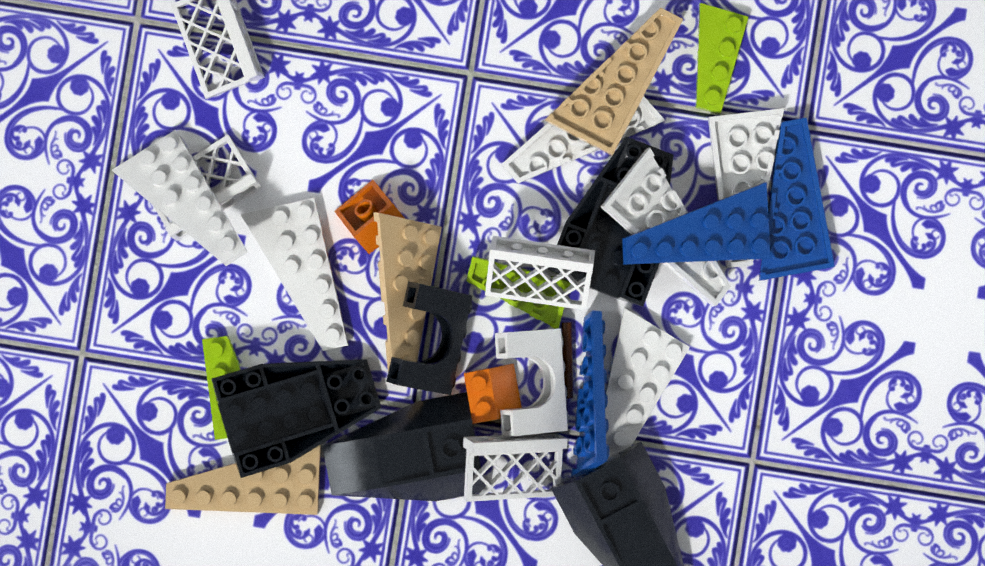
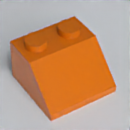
(359, 216)
(491, 391)

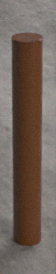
(567, 350)

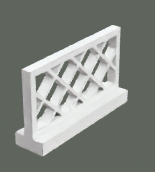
(238, 37)
(229, 194)
(541, 257)
(509, 445)

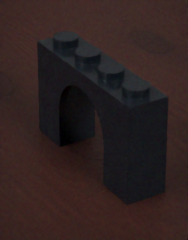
(439, 370)

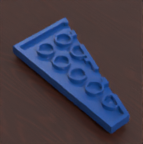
(796, 208)
(716, 232)
(592, 399)

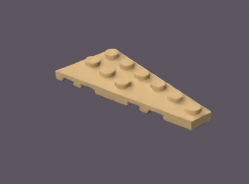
(609, 97)
(406, 255)
(282, 489)

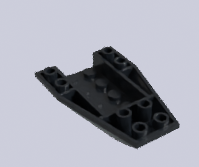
(596, 230)
(291, 408)
(406, 453)
(622, 512)

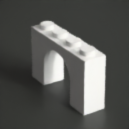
(549, 410)

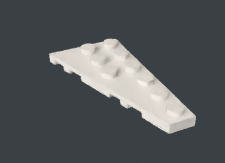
(555, 147)
(743, 153)
(176, 187)
(648, 200)
(298, 254)
(637, 378)

